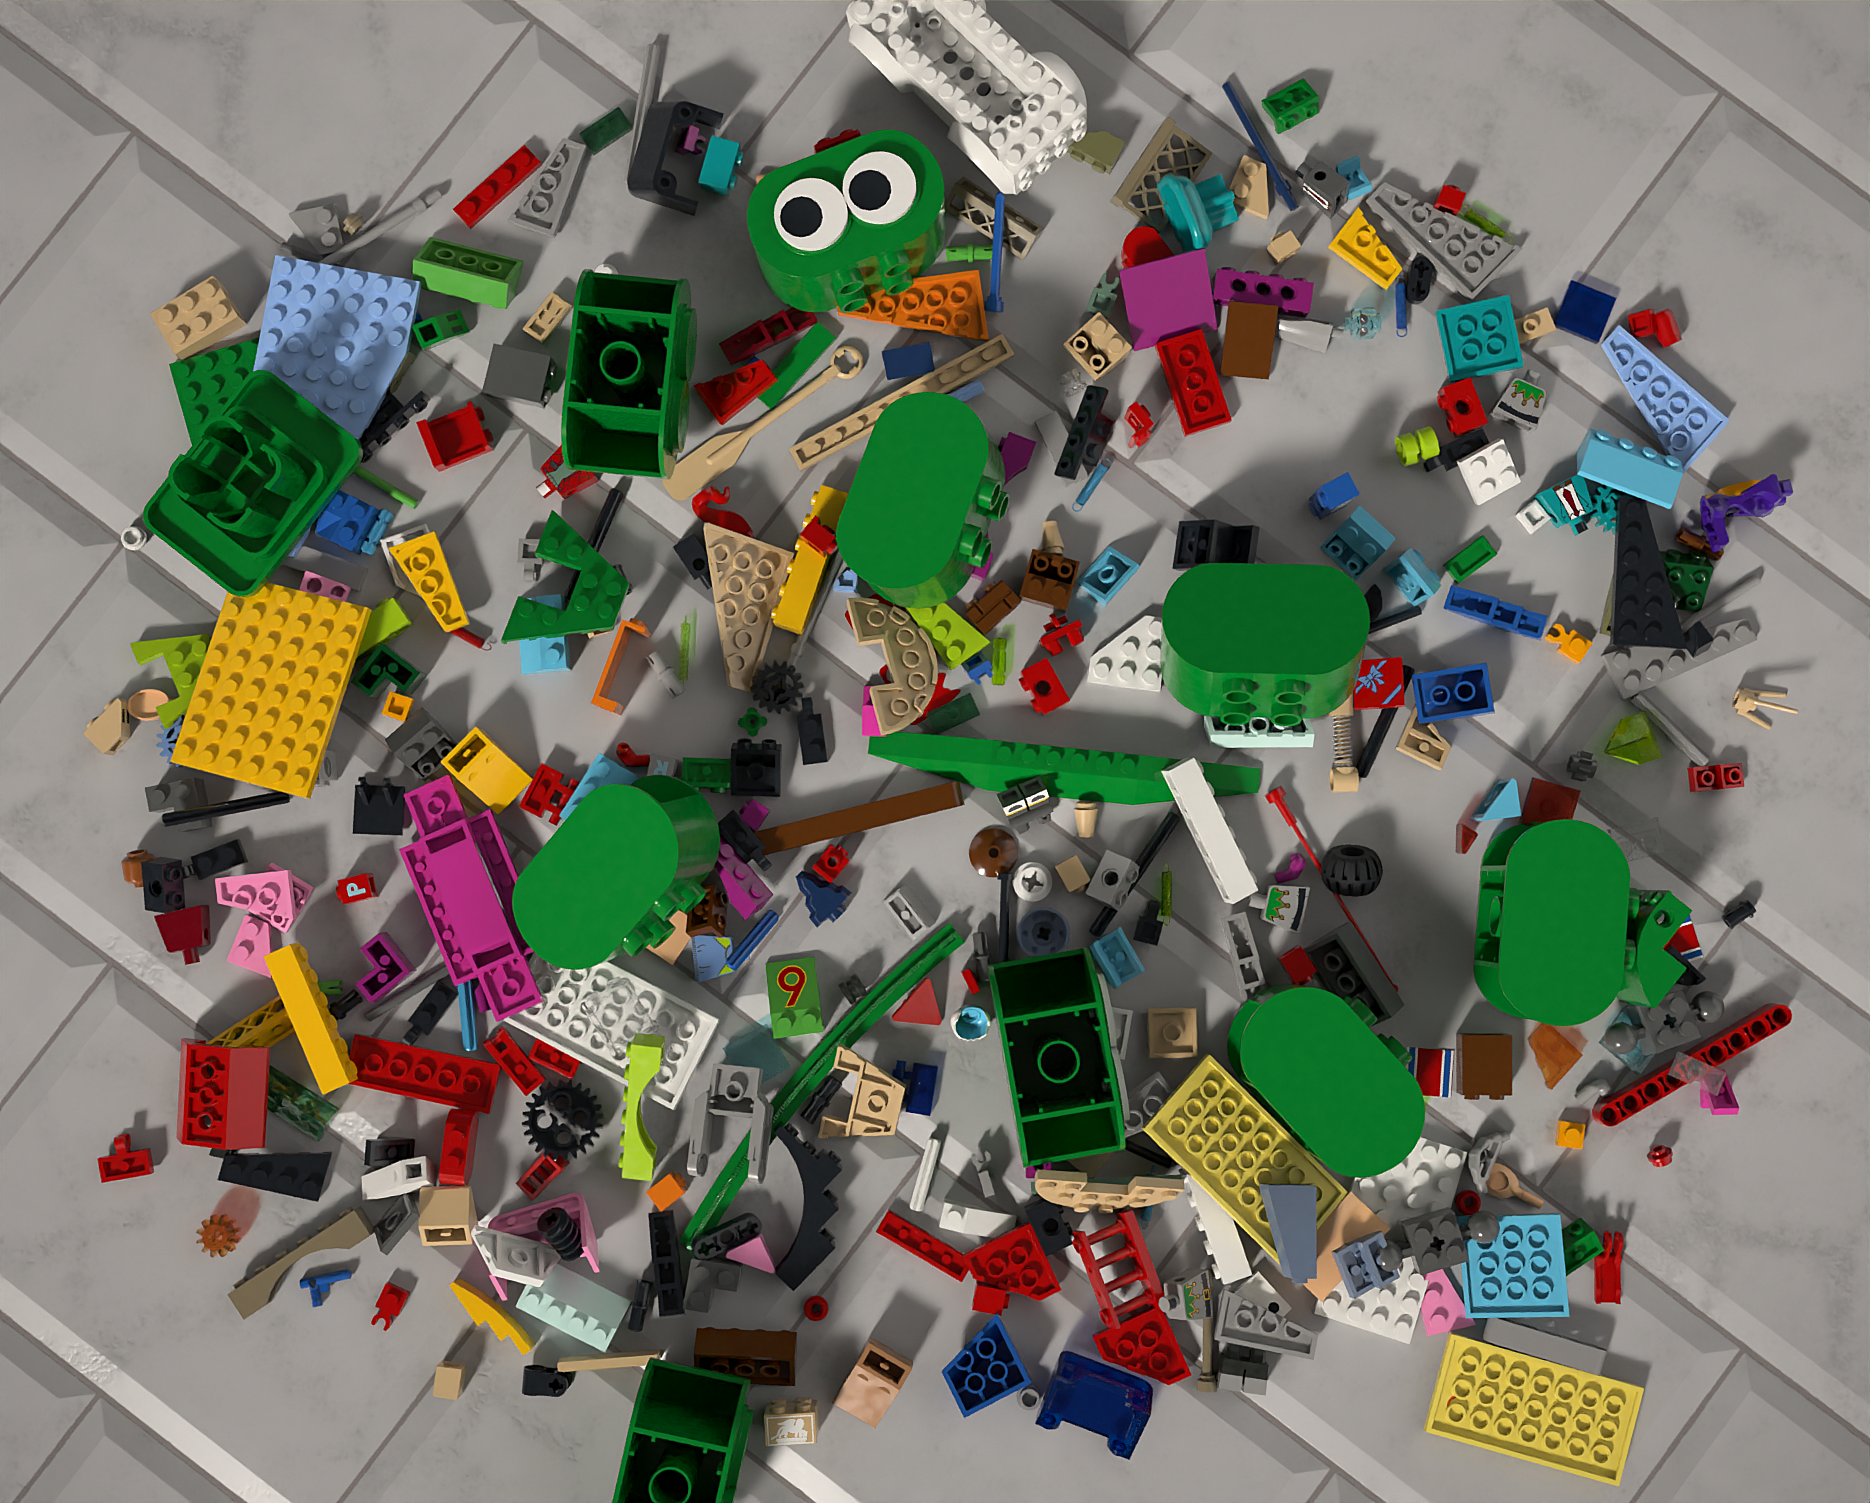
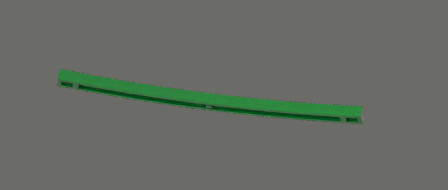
(789, 1100)

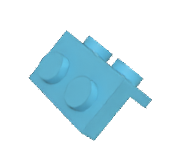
(1116, 958)

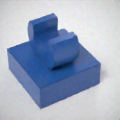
(976, 666)

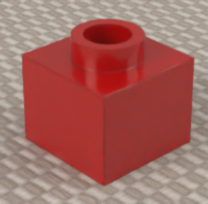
(1449, 199)

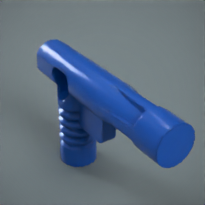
(322, 1284)

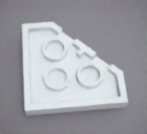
(1131, 658)

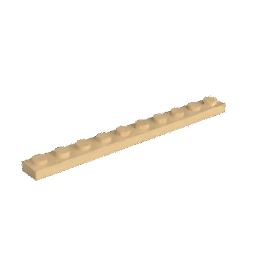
(940, 381)

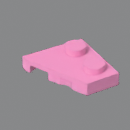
(252, 944)

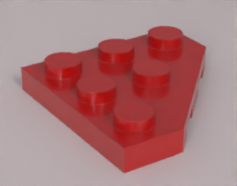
(1014, 1263)
(1144, 1346)

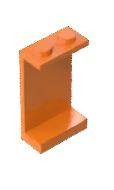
(613, 662)

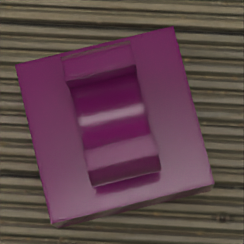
(687, 140)

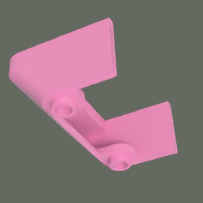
(524, 1224)

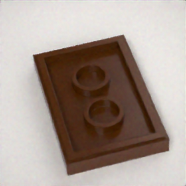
(1248, 340)

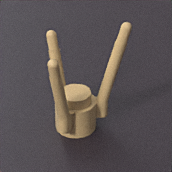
(1747, 700)

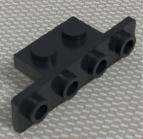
(390, 417)
(1086, 434)

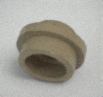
(353, 223)

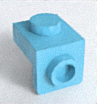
(1351, 171)

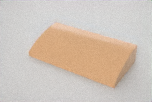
(1346, 1223)

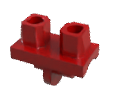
(1072, 631)

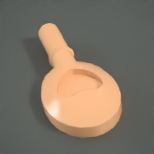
(143, 704)
(1504, 1184)

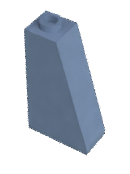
(1293, 1228)

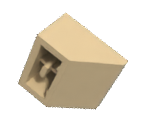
(1098, 347)
(446, 1215)

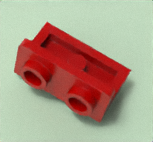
(1139, 420)

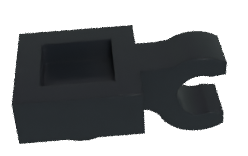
(1149, 928)

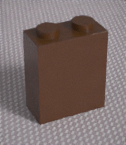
(1484, 1065)

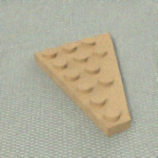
(745, 590)

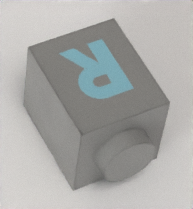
(662, 765)

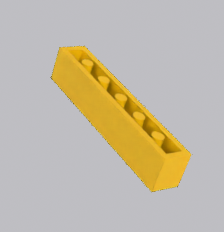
(808, 566)
(311, 1017)

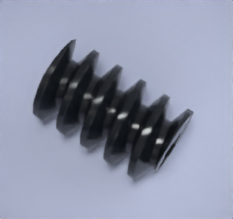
(561, 1233)

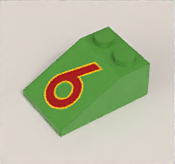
(794, 997)

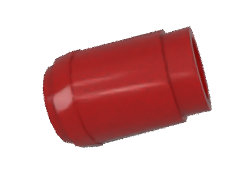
(1667, 328)

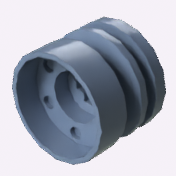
(1030, 929)

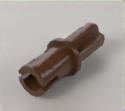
(1697, 543)

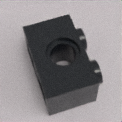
(163, 885)
(1050, 1240)

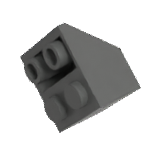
(421, 744)

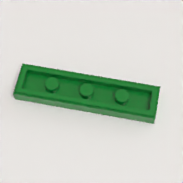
(797, 364)

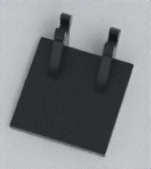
(378, 808)

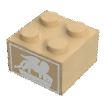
(791, 1422)

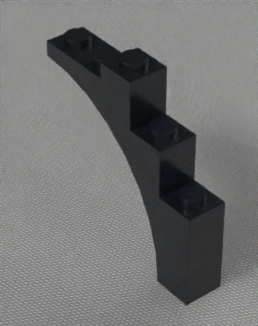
(811, 1243)

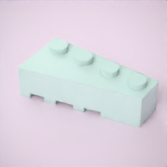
(1257, 733)

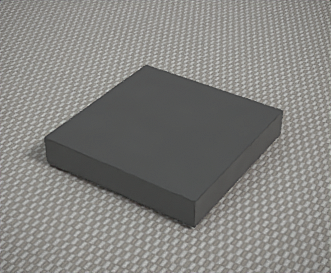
(396, 1222)

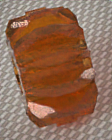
(210, 1239)

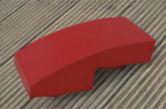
(1715, 777)

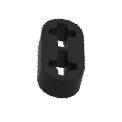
(1413, 279)

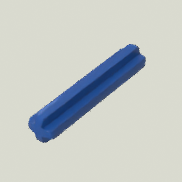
(752, 939)

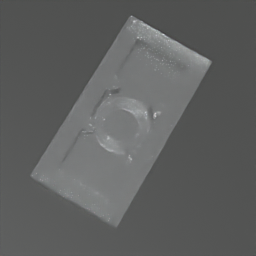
(1697, 1073)

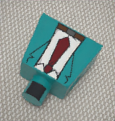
(1567, 503)

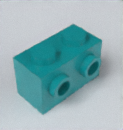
(720, 166)

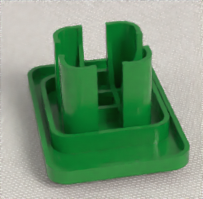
(252, 483)

